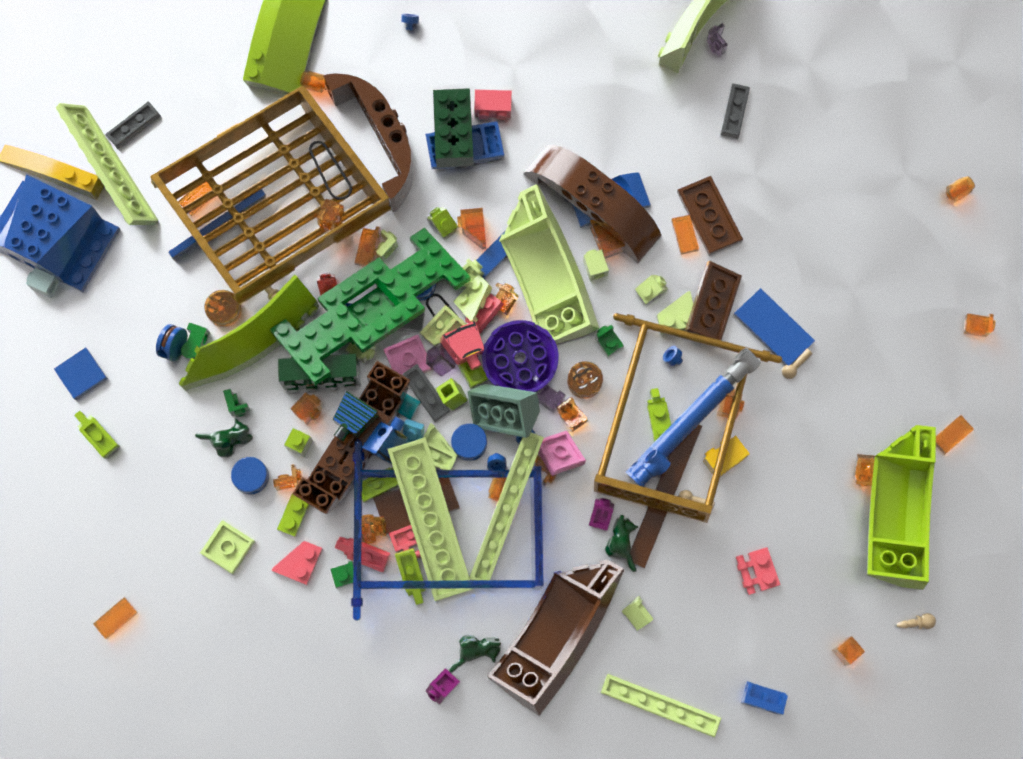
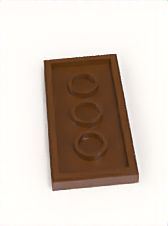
(710, 215)
(713, 301)
(394, 511)

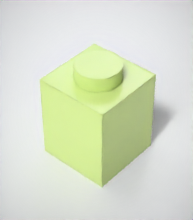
(595, 264)

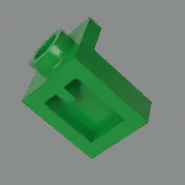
(608, 340)
(232, 401)
(343, 575)

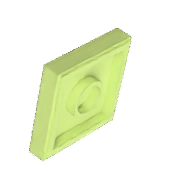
(227, 547)

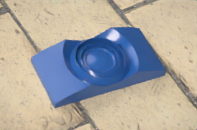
(486, 144)
(632, 184)

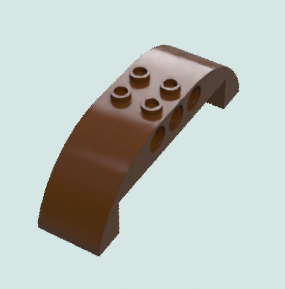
(384, 124)
(597, 198)

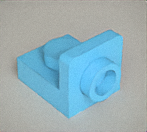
(413, 430)

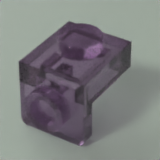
(716, 42)

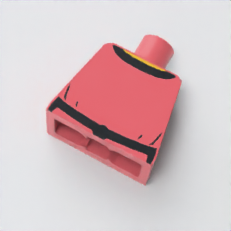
(464, 345)

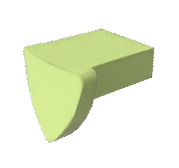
(637, 613)

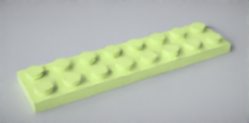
(106, 164)
(429, 515)

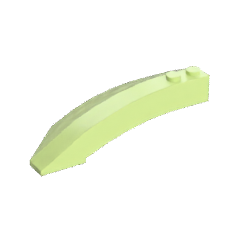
(686, 32)
(547, 269)

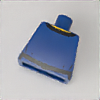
(384, 438)

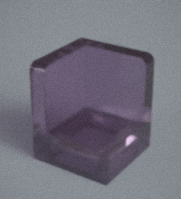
(439, 360)
(550, 398)

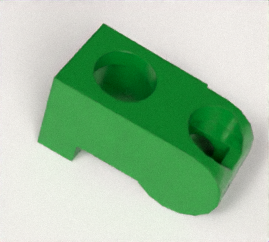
(197, 337)

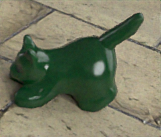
(225, 439)
(620, 543)
(472, 648)

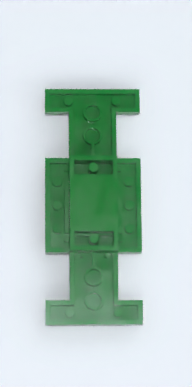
(374, 314)

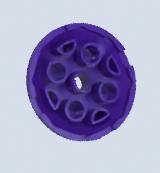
(523, 339)

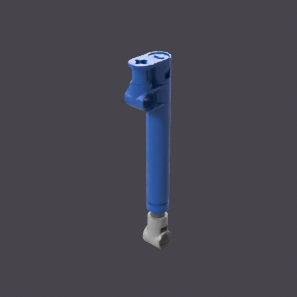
(654, 459)

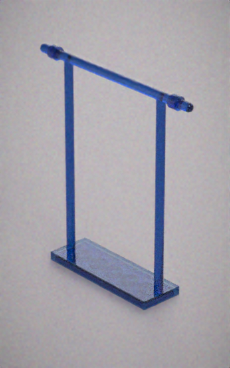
(536, 535)

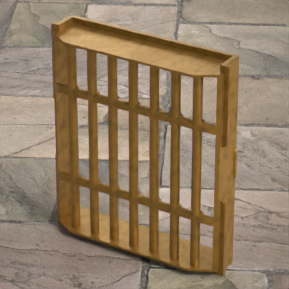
(333, 140)

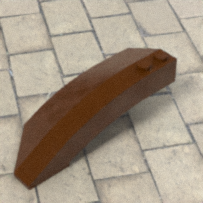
(556, 634)

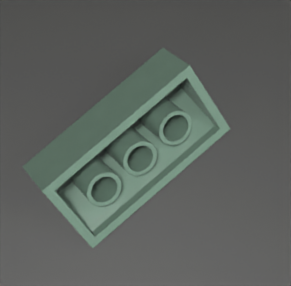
(504, 409)

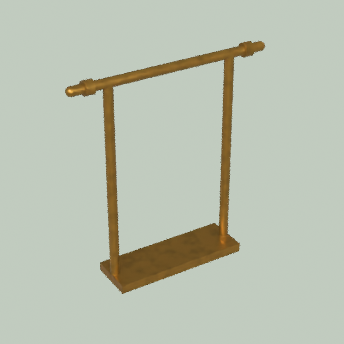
(651, 497)

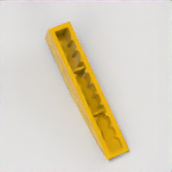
(52, 171)

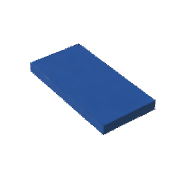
(774, 327)

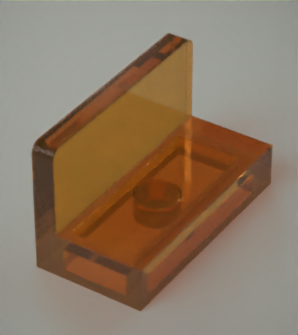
(367, 246)

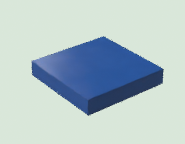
(80, 373)

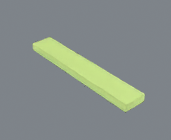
(661, 705)

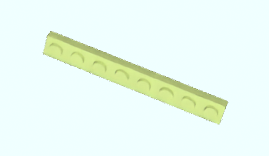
(506, 507)

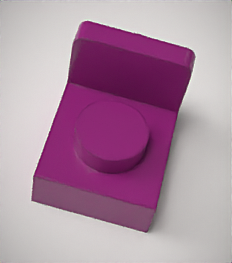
(601, 513)
(442, 686)

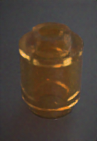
(313, 81)
(960, 188)
(496, 488)

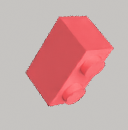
(493, 104)

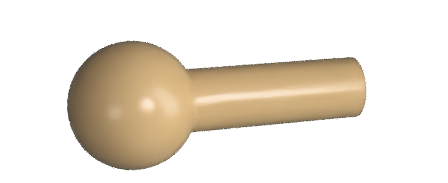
(791, 371)
(688, 495)

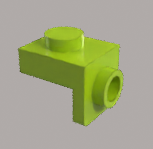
(442, 221)

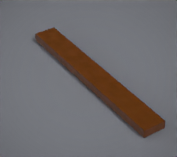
(667, 484)

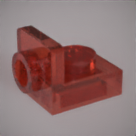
(326, 282)

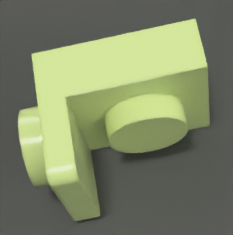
(386, 248)

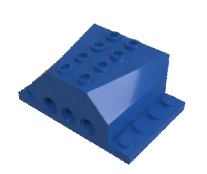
(55, 233)

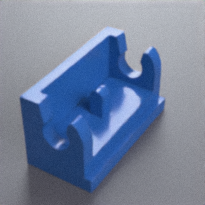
(764, 698)

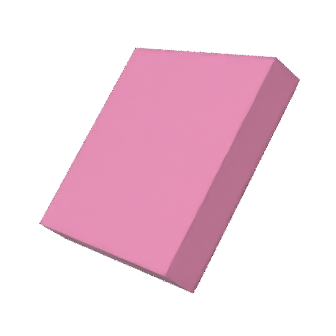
(407, 354)
(560, 453)

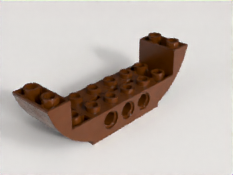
(335, 470)

